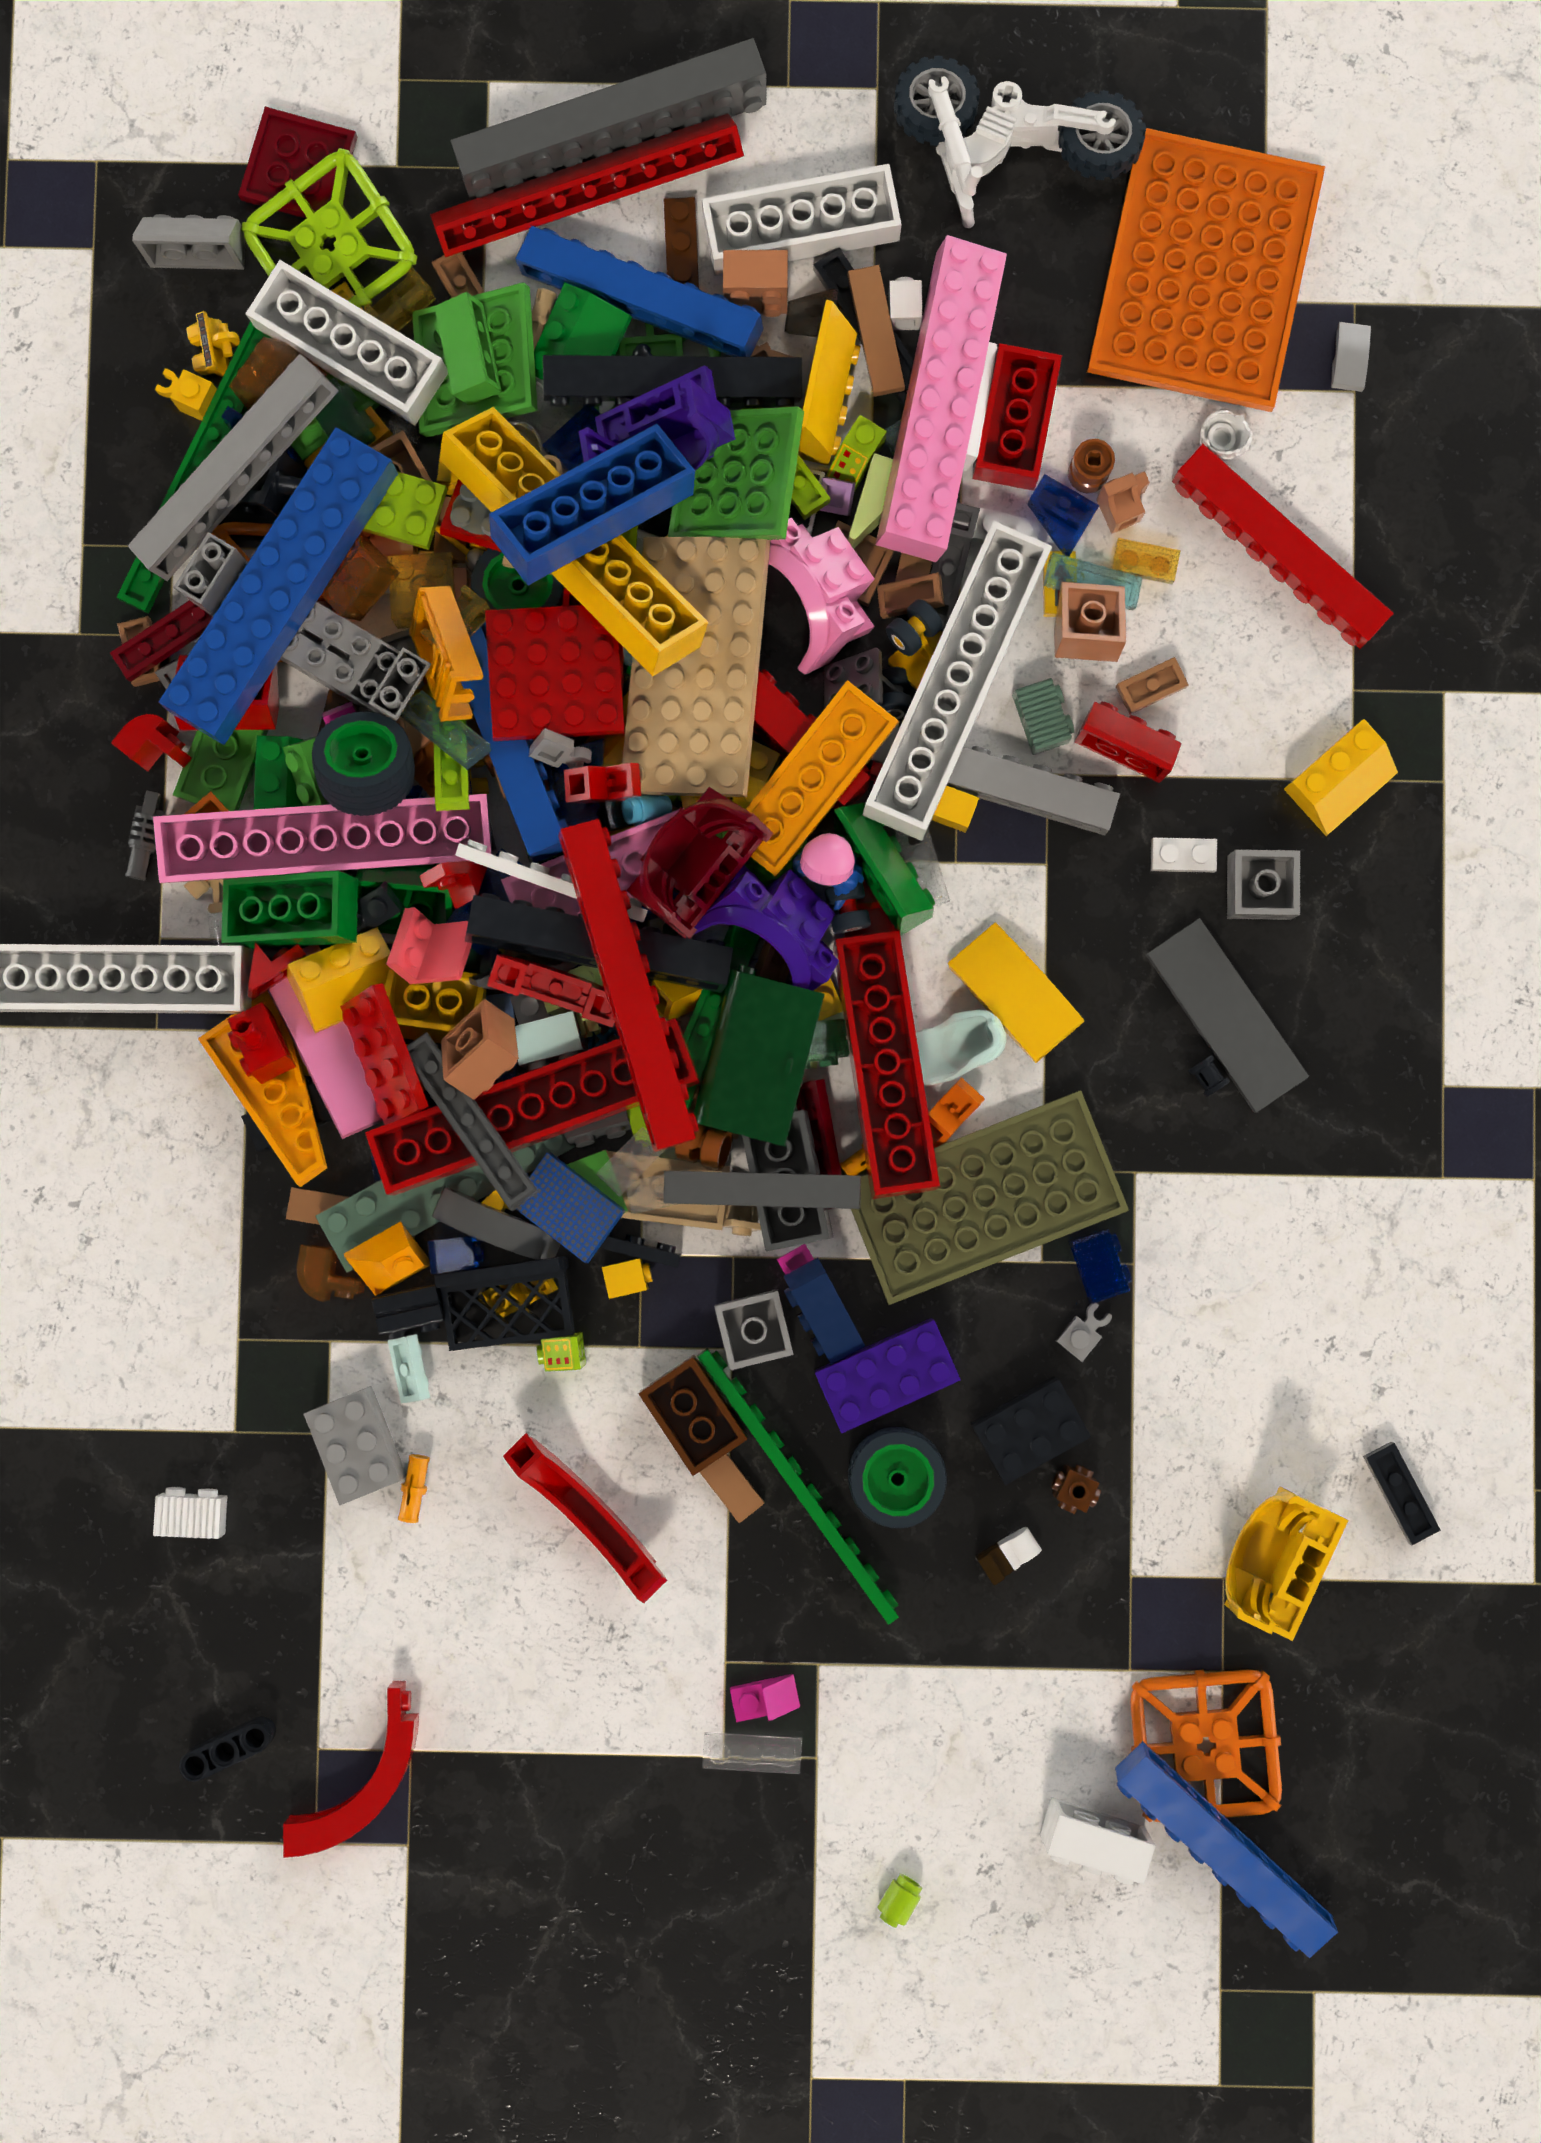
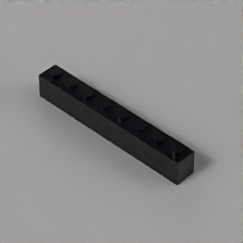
(627, 377)
(565, 938)

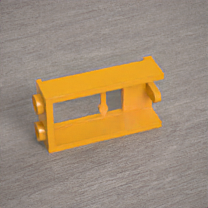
(451, 656)

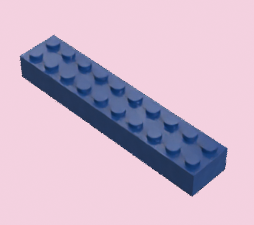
(279, 586)

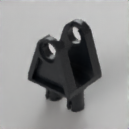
(279, 486)

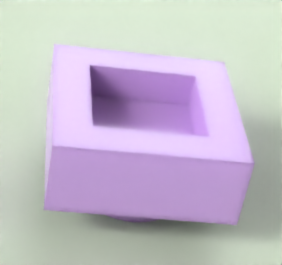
(841, 495)

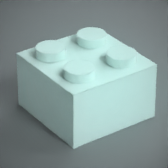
(548, 1040)

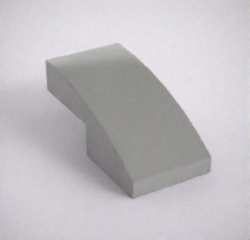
(1351, 356)

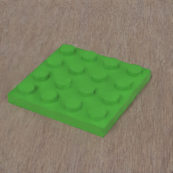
(511, 338)
(748, 480)

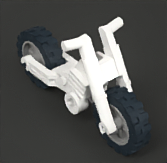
(1010, 126)

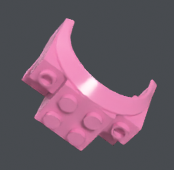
(829, 583)

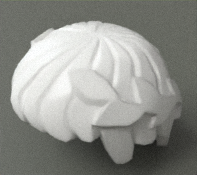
(1226, 434)

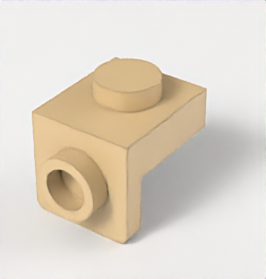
(741, 1219)

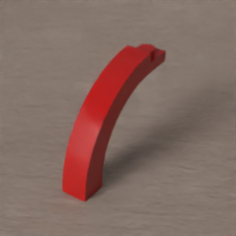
(588, 1513)
(327, 1828)

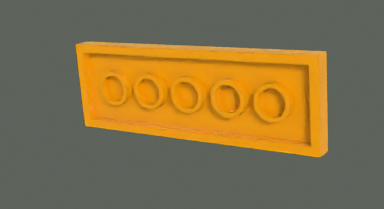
(818, 773)

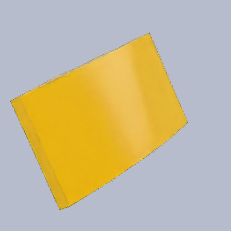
(1015, 992)

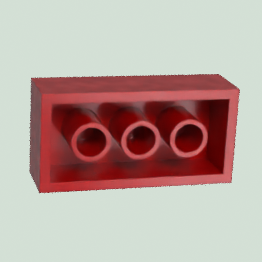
(1017, 417)

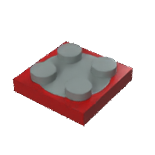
(467, 519)

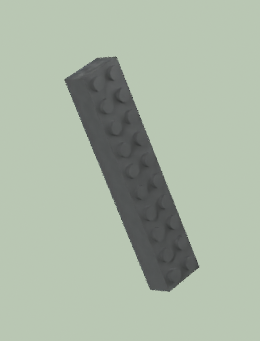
(612, 119)

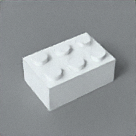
(1097, 1842)

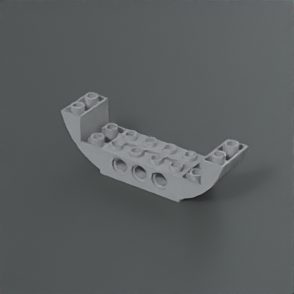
(325, 644)

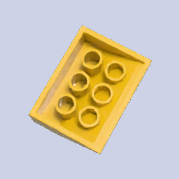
(827, 385)

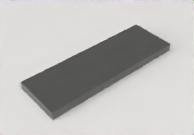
(1227, 1015)

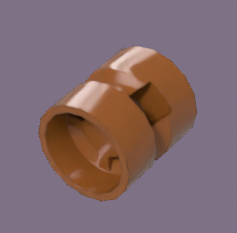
(1091, 466)
(710, 1147)

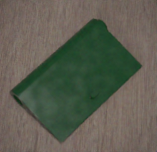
(758, 1056)

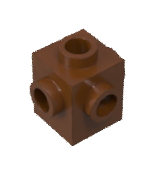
(1066, 1481)

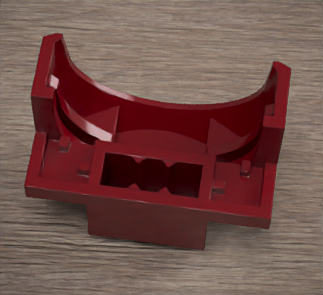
(695, 861)

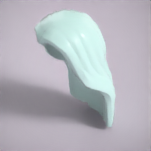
(959, 1045)

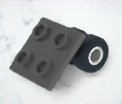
(885, 687)

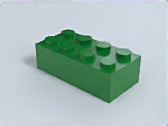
(290, 910)

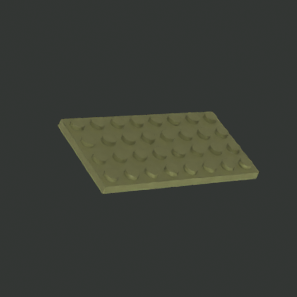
(995, 1199)

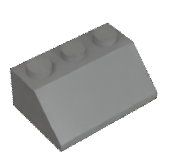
(191, 242)

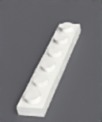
(535, 874)

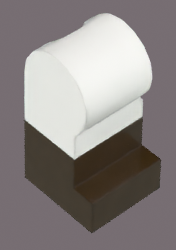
(1008, 1554)

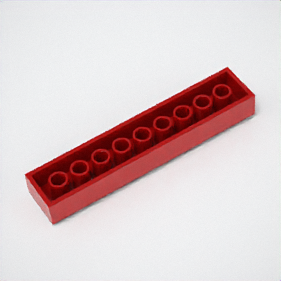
(521, 1110)

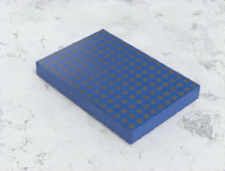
(570, 1208)

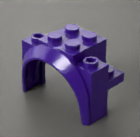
(682, 409)
(783, 915)

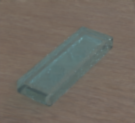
(1069, 569)
(450, 736)

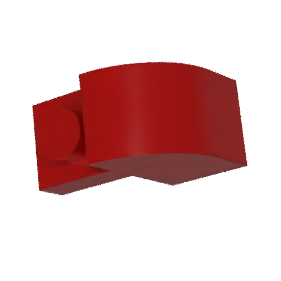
(148, 738)
(602, 784)

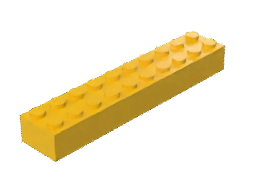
(608, 581)

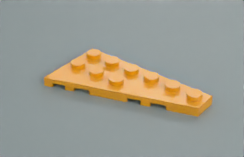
(277, 1106)

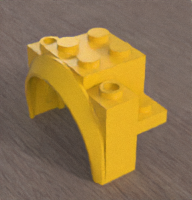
(1281, 1560)

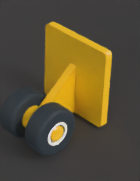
(915, 640)

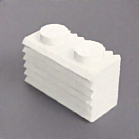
(190, 1514)

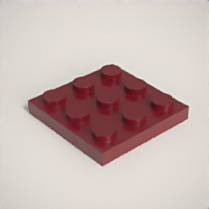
(287, 149)

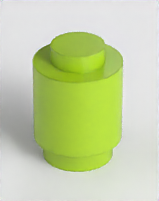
(899, 1901)

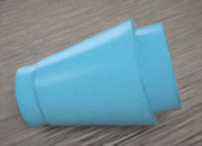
(645, 808)

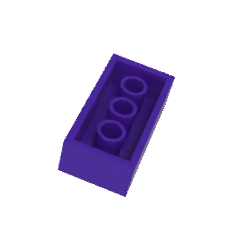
(887, 1375)

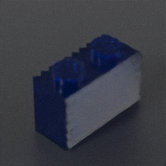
(1100, 1265)

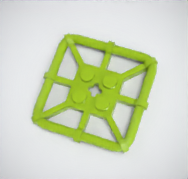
(333, 221)

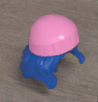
(831, 863)

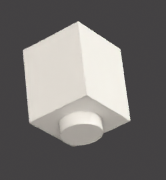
(905, 303)

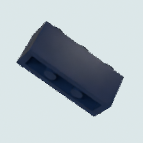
(822, 1311)

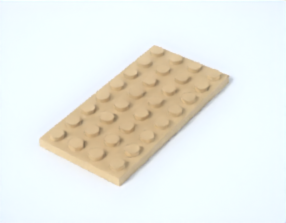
(697, 716)

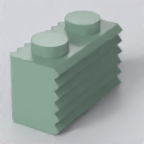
(1043, 716)

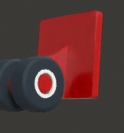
(859, 914)

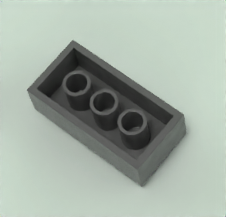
(789, 1225)

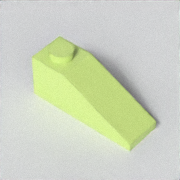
(871, 499)

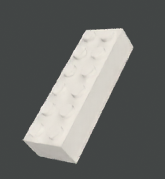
(806, 216)
(347, 342)

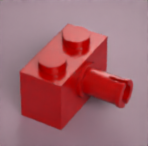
(260, 1043)

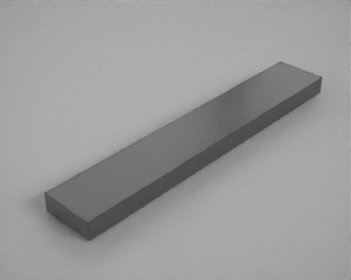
(472, 1126)
(762, 1189)

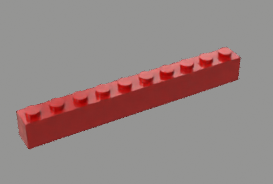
(587, 185)
(627, 985)

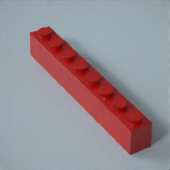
(1281, 547)

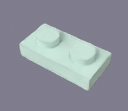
(409, 1368)

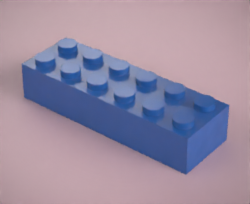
(592, 504)

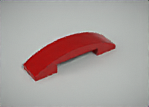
(551, 986)

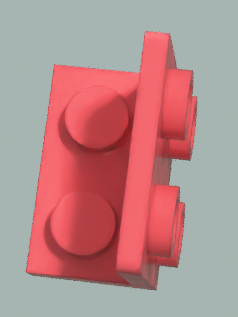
(428, 950)

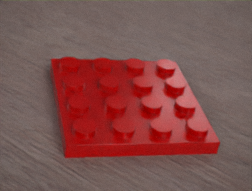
(552, 673)

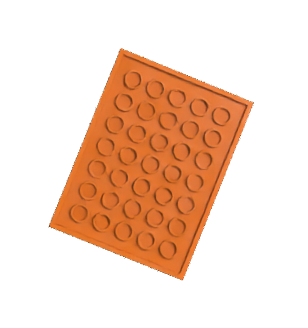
(1206, 270)

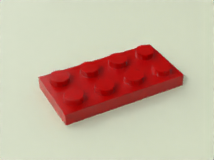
(383, 1054)

